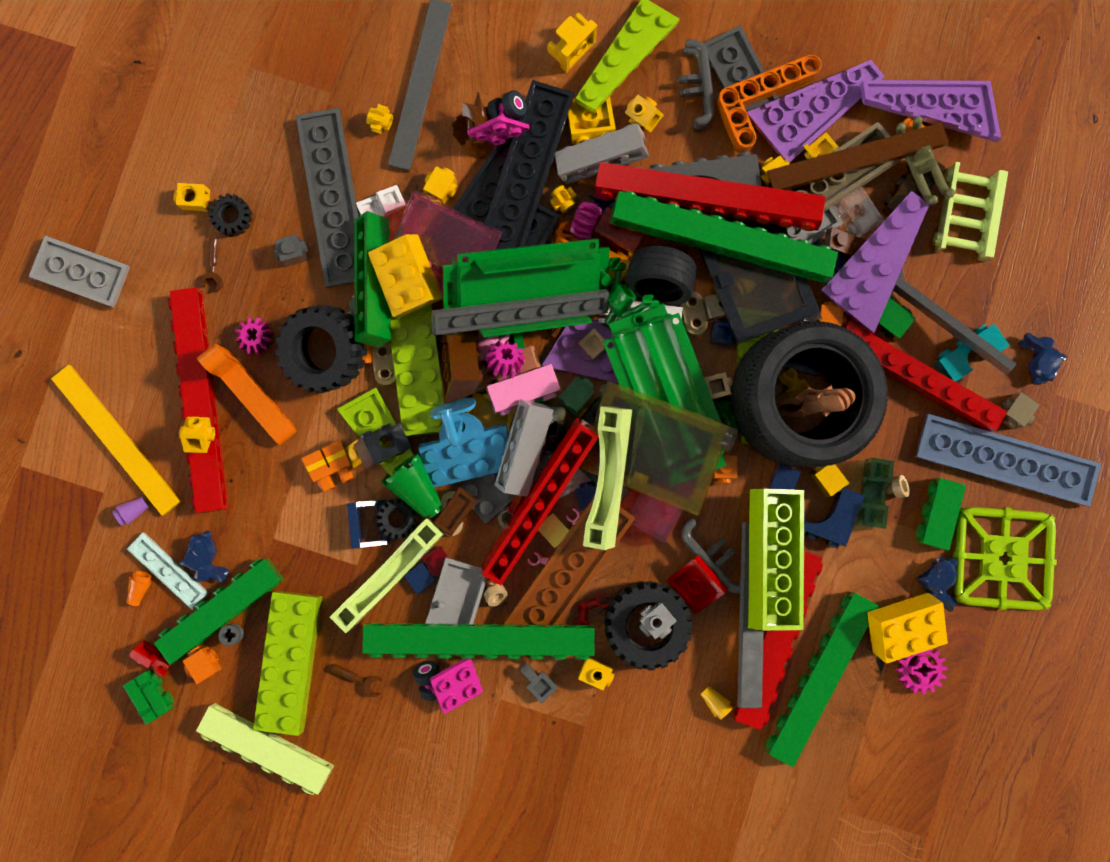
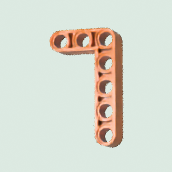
(761, 92)
(225, 365)

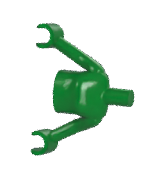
(622, 297)

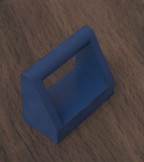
(356, 525)

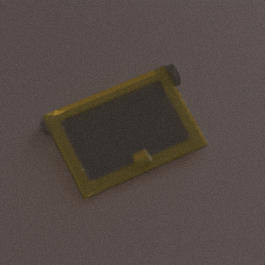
(668, 448)

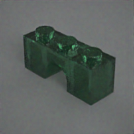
(577, 395)
(875, 480)

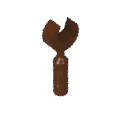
(213, 261)
(354, 677)

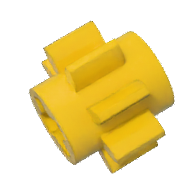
(379, 119)
(563, 199)

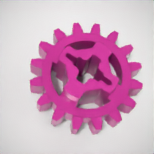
(922, 677)

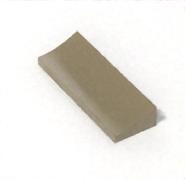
(843, 185)

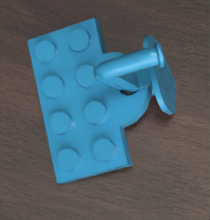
(462, 451)

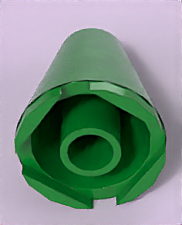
(414, 486)

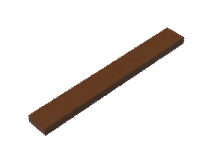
(857, 157)

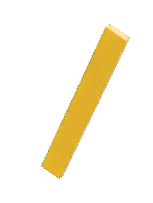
(116, 440)

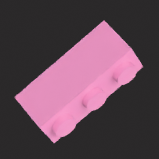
(527, 386)

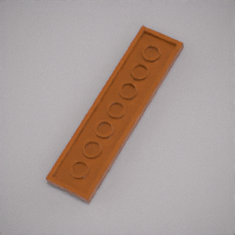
(564, 576)

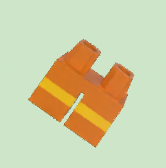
(327, 463)

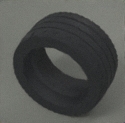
(662, 273)

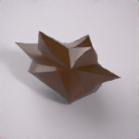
(471, 117)

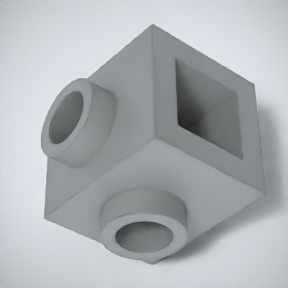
(666, 620)

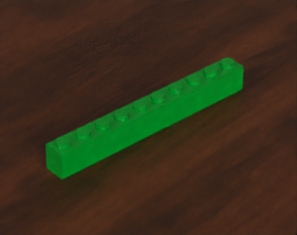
(723, 237)
(478, 640)

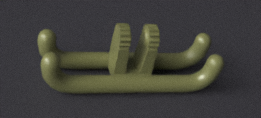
(925, 162)

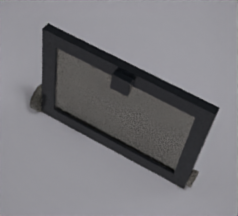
(757, 296)

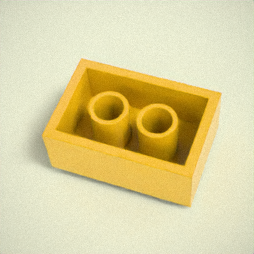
(405, 275)
(907, 627)

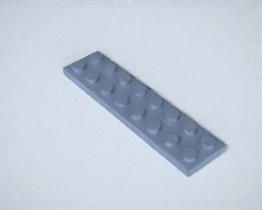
(1008, 460)

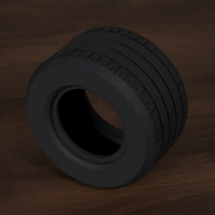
(844, 362)

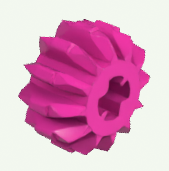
(585, 220)
(245, 338)
(497, 355)

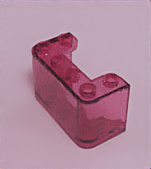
(444, 230)

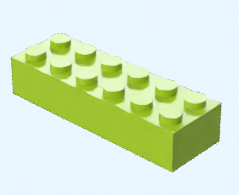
(417, 371)
(776, 559)
(287, 663)

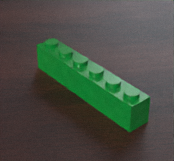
(371, 307)
(218, 611)

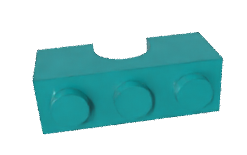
(955, 363)

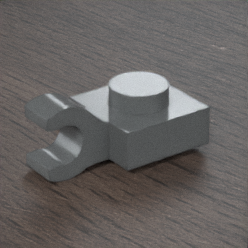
(540, 684)

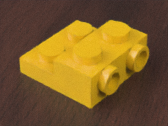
(590, 125)

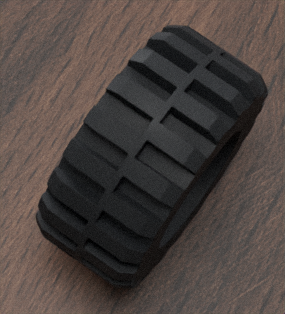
(294, 354)
(643, 656)

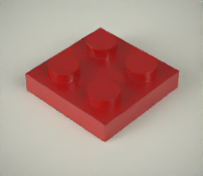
(697, 584)

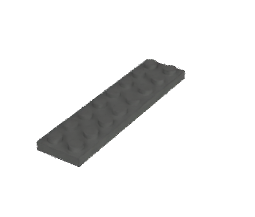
(330, 192)

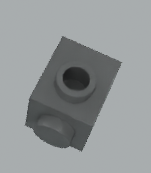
(291, 250)

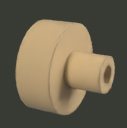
(899, 487)
(495, 594)

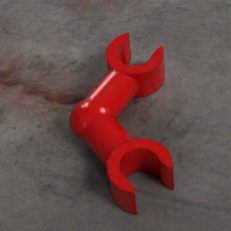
(587, 605)

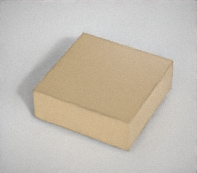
(593, 344)

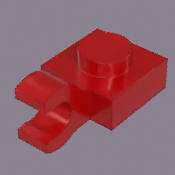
(148, 656)

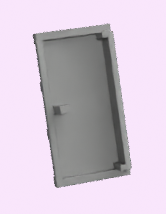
(457, 594)

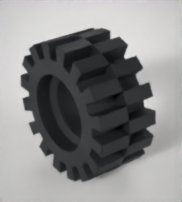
(217, 215)
(383, 524)

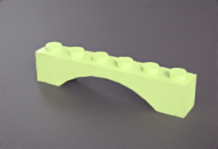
(613, 441)
(387, 576)

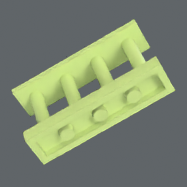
(992, 206)

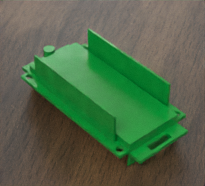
(527, 274)
(659, 361)

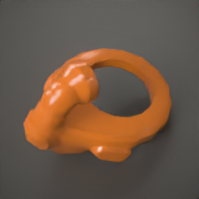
(561, 236)

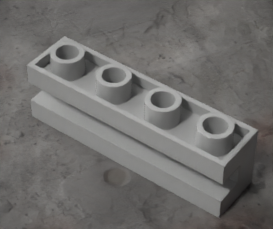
(613, 147)
(523, 448)

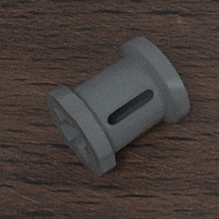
(228, 640)

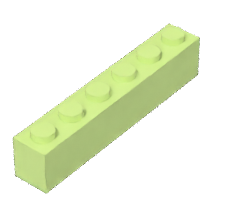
(265, 748)

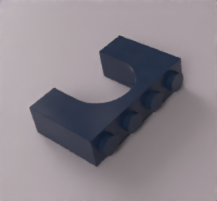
(840, 520)

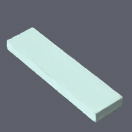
(168, 571)

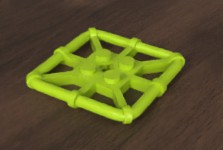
(1017, 550)

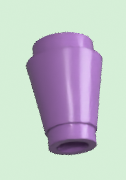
(129, 511)

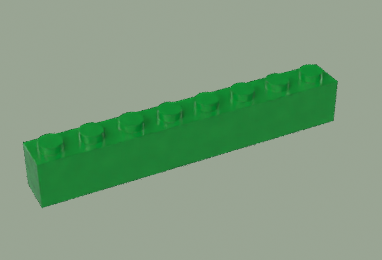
(820, 679)

